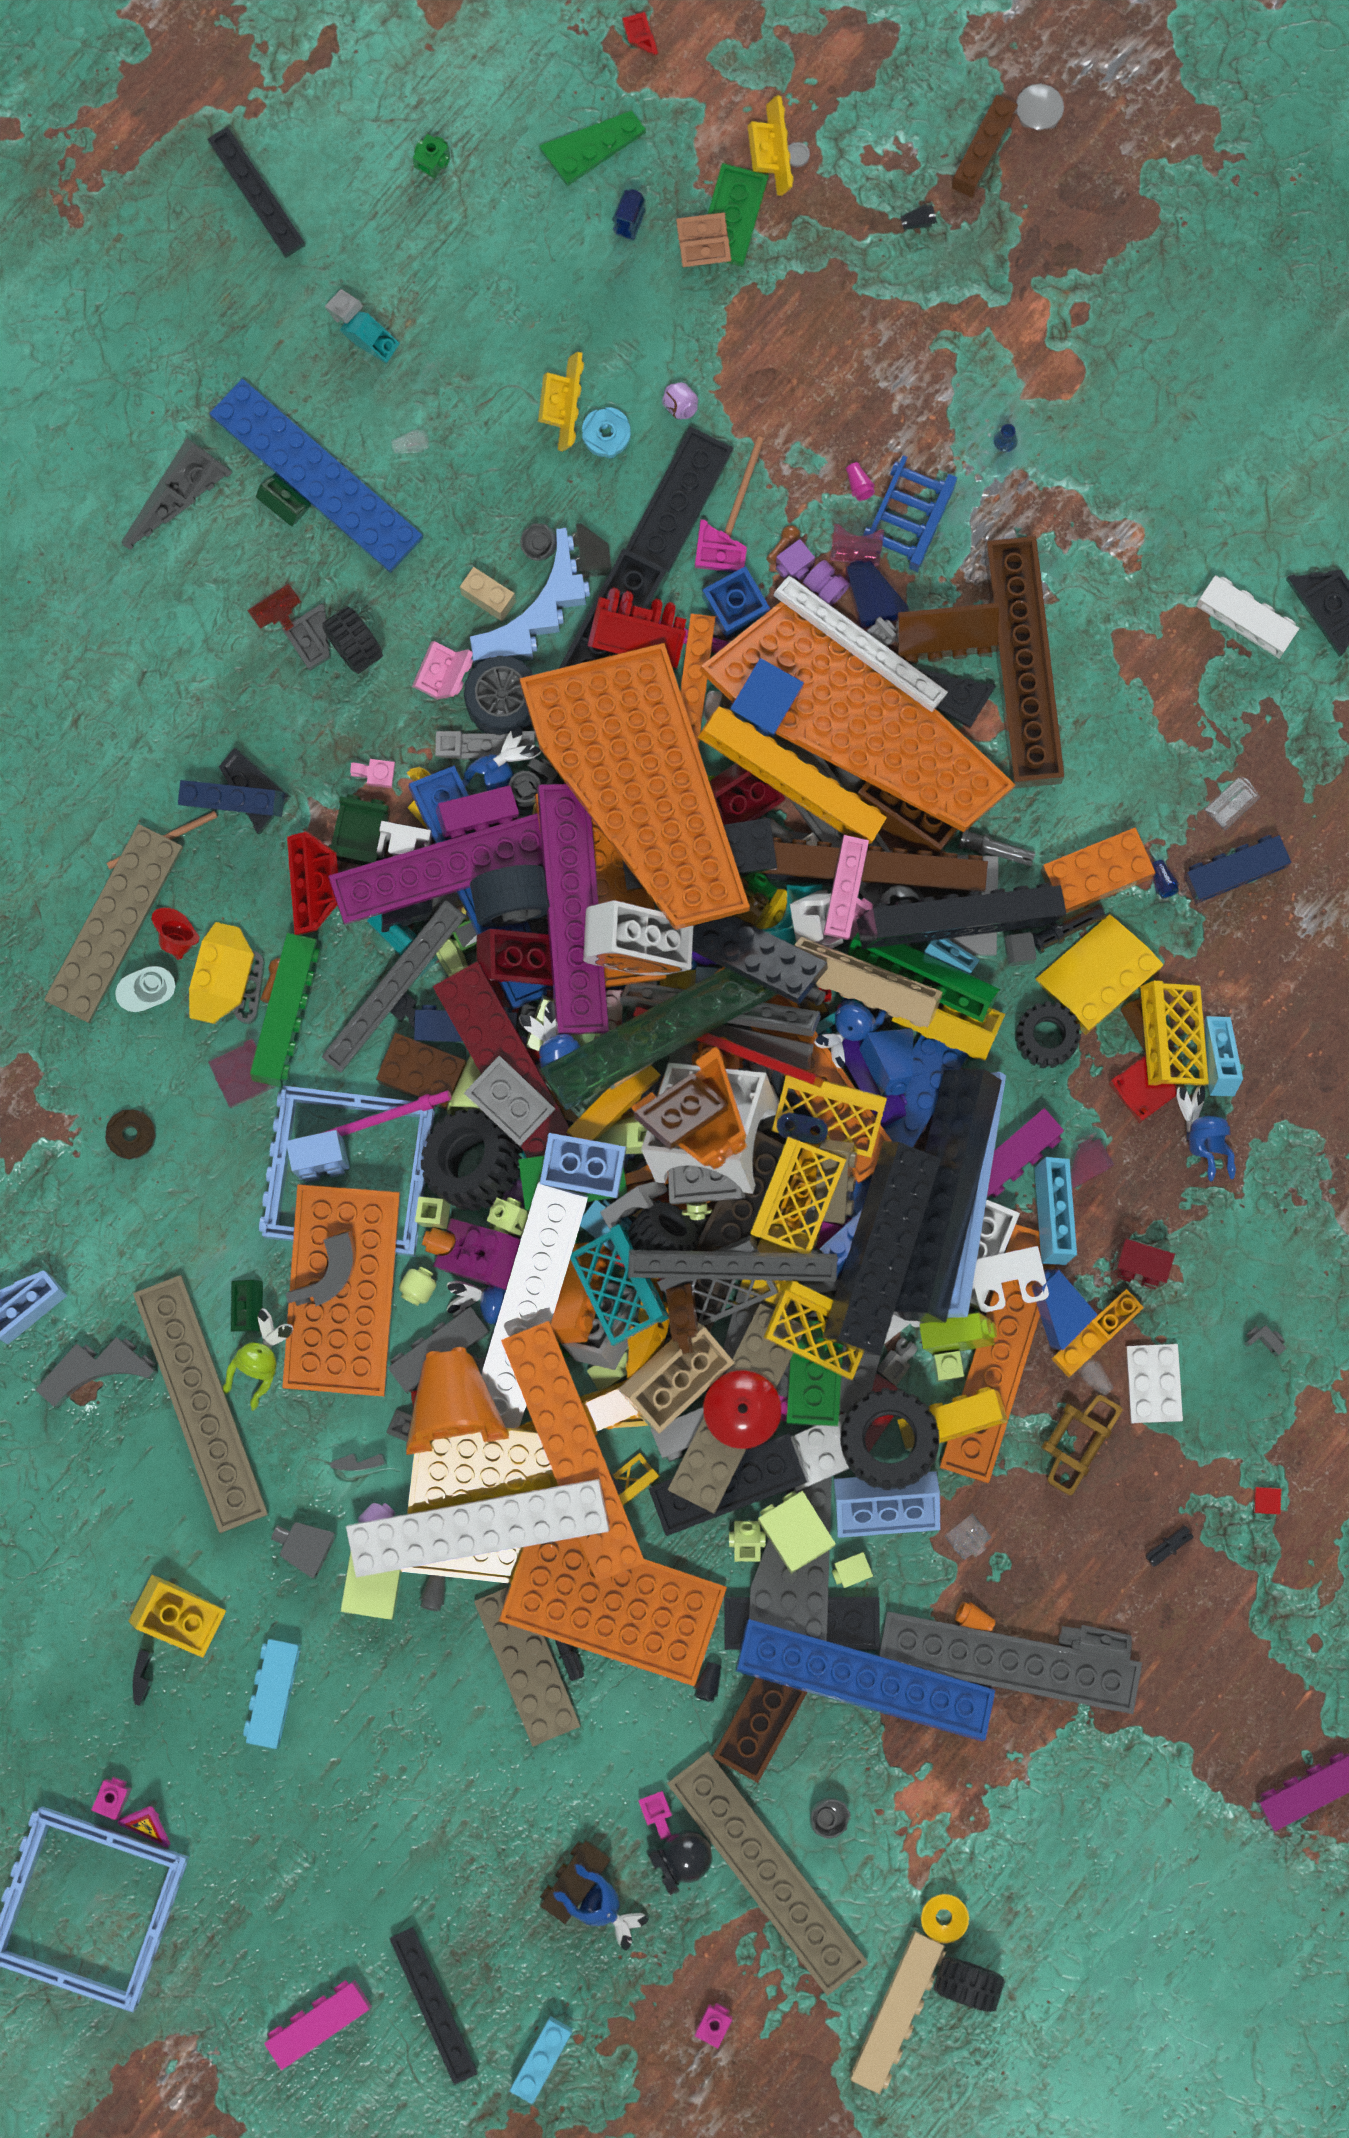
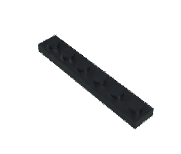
(256, 192)
(433, 2005)

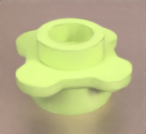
(697, 1210)

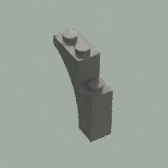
(82, 1367)

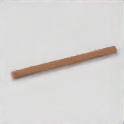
(744, 484)
(179, 831)

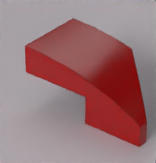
(639, 33)

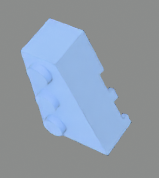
(26, 1303)

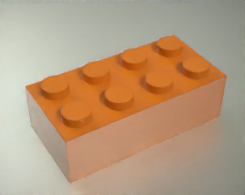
(1100, 870)

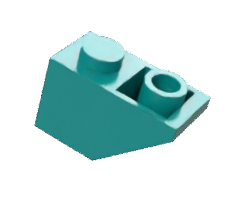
(370, 336)

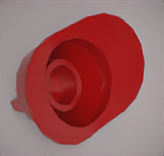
(174, 932)

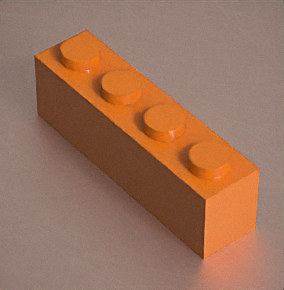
(574, 1310)

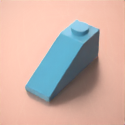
(1222, 1057)

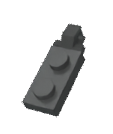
(1097, 1641)

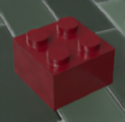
(1143, 1264)

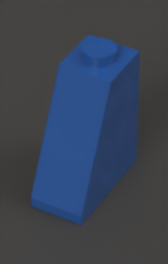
(889, 1059)
(1063, 1311)

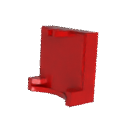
(1137, 1094)

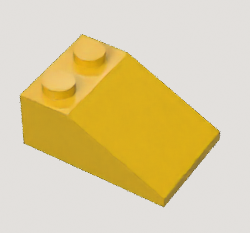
(176, 1616)

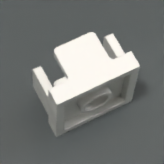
(402, 838)
(810, 917)

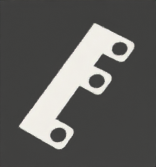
(1005, 1267)

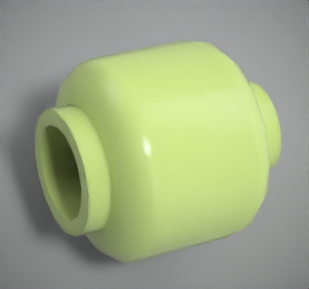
(417, 1286)

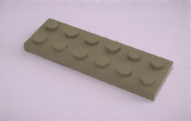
(528, 1673)

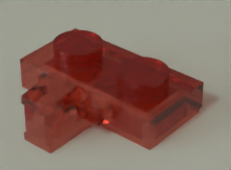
(276, 608)

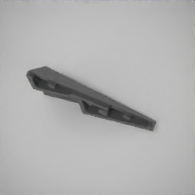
(184, 480)

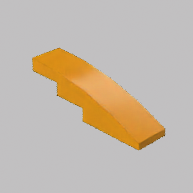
(611, 1105)

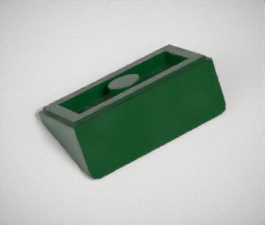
(282, 500)
(246, 1305)

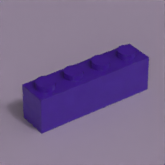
(863, 1080)

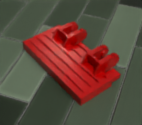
(627, 633)

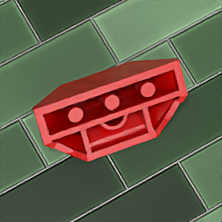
(311, 891)

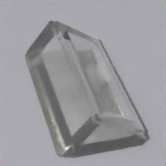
(1232, 802)

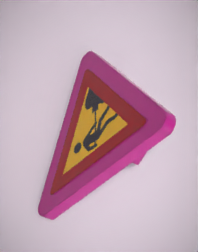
(147, 1824)

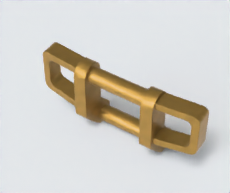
(1101, 1433)

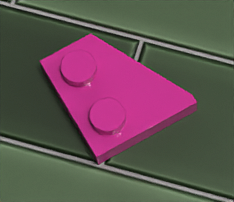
(718, 550)

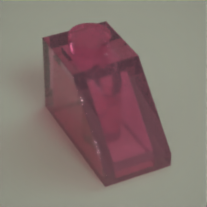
(1089, 1162)

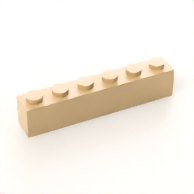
(874, 985)
(896, 2012)

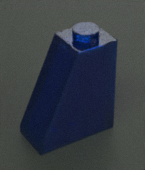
(872, 594)

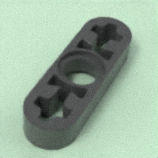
(253, 1006)

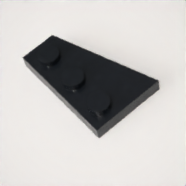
(244, 773)

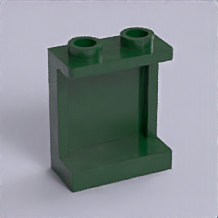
(358, 829)

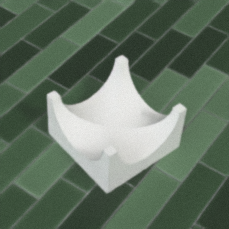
(753, 1098)

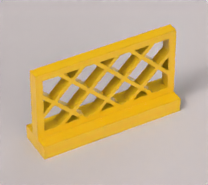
(1158, 1033)
(841, 1094)
(777, 1187)
(822, 1306)

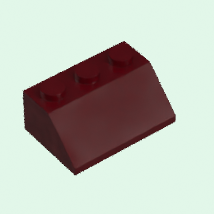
(742, 795)
(515, 956)

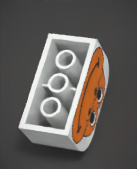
(635, 940)

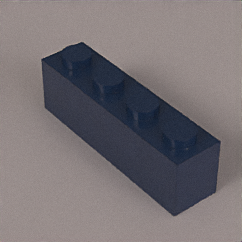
(231, 798)
(1237, 869)
(437, 1025)

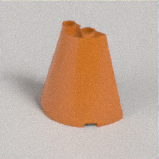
(725, 1133)
(452, 1402)

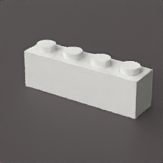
(1247, 616)

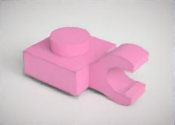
(378, 773)

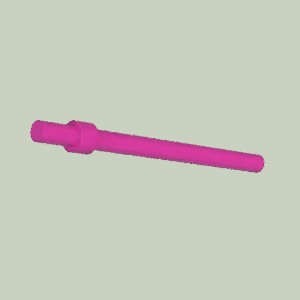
(424, 1103)

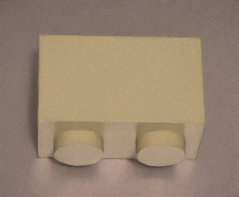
(487, 594)

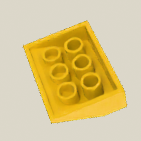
(1099, 973)

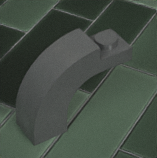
(341, 1264)

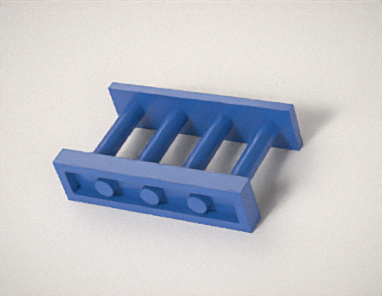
(933, 510)

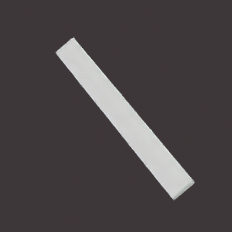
(860, 643)

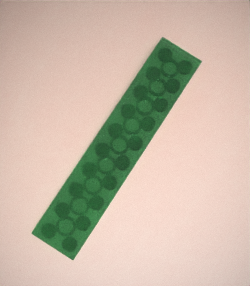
(652, 1036)

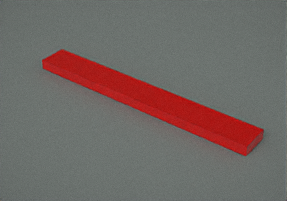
(755, 1057)

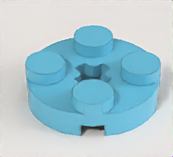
(602, 419)

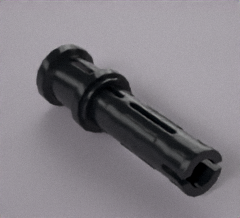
(1058, 932)

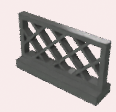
(745, 1244)

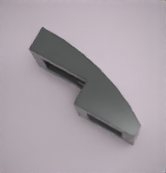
(351, 1463)

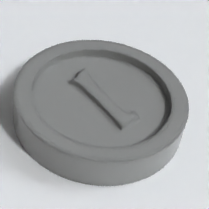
(798, 154)

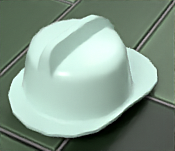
(145, 989)

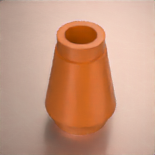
(972, 1617)

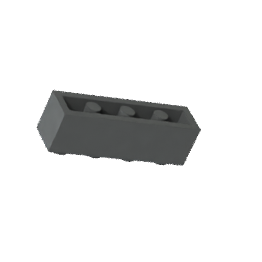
(462, 1331)

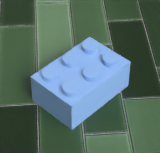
(318, 1156)
(583, 1165)

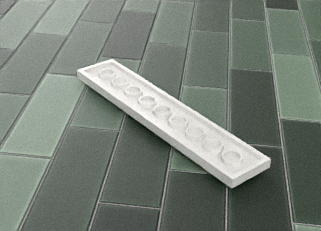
(532, 1288)
(478, 1528)

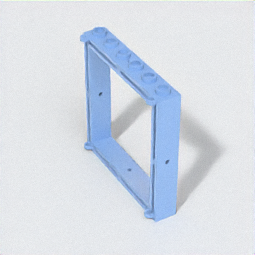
(278, 1150)
(22, 1873)

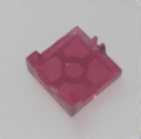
(850, 547)
(234, 1076)

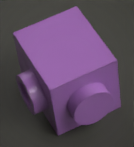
(795, 561)

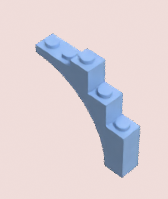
(542, 616)

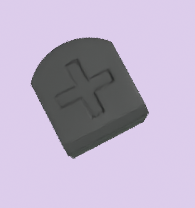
(1020, 949)

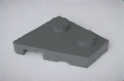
(309, 638)

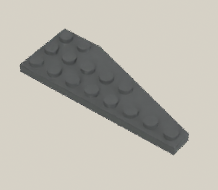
(801, 1598)

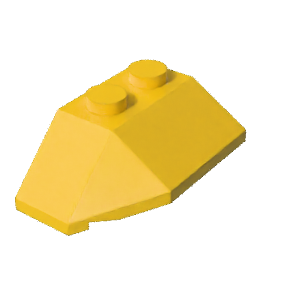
(220, 973)

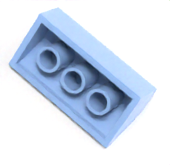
(876, 1511)

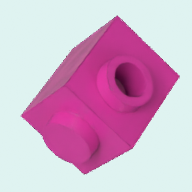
(112, 1798)
(714, 2025)

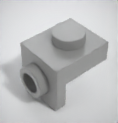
(343, 307)
(883, 632)

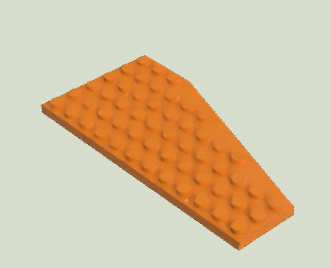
(863, 720)
(636, 768)

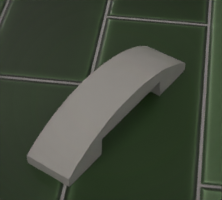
(474, 746)

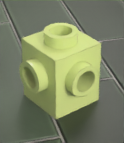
(508, 1216)
(746, 1541)

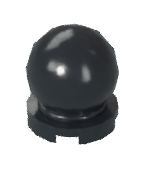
(682, 1859)

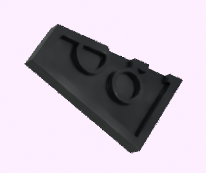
(964, 697)

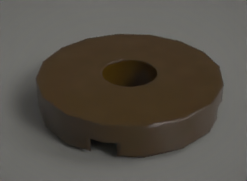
(141, 1144)

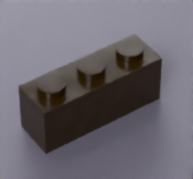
(571, 1883)

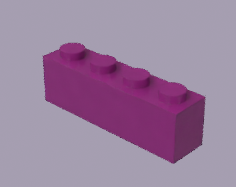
(1023, 1148)
(1306, 1793)

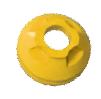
(957, 1925)

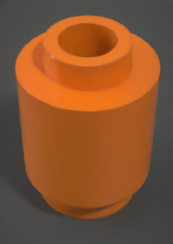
(439, 1242)

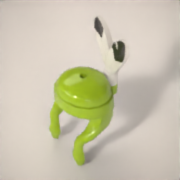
(258, 1359)

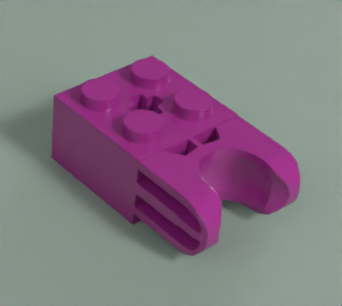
(480, 1254)

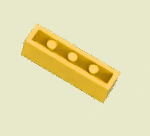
(962, 1416)

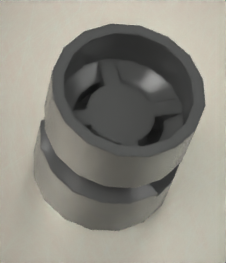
(524, 788)

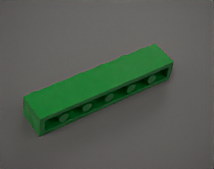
(959, 989)
(284, 1010)

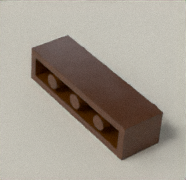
(984, 146)

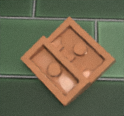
(703, 240)

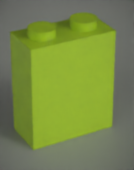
(958, 1334)

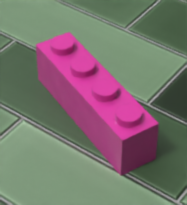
(318, 2024)

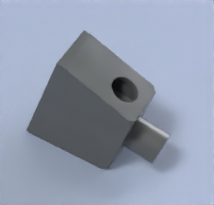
(304, 1546)

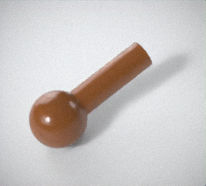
(789, 536)
(273, 966)

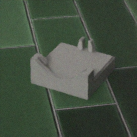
(638, 1198)

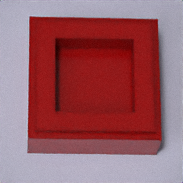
(1267, 1500)

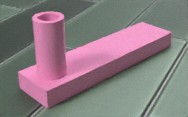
(845, 887)

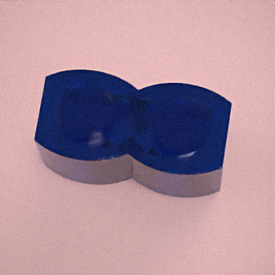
(629, 214)

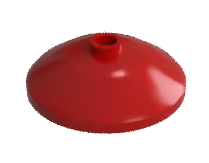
(730, 1425)

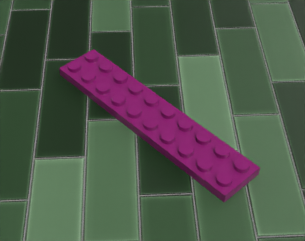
(434, 869)
(570, 890)

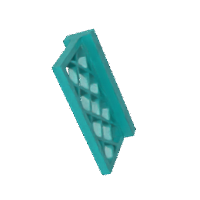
(644, 1286)

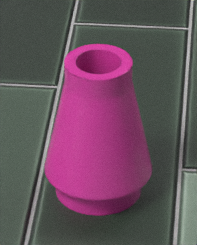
(860, 483)

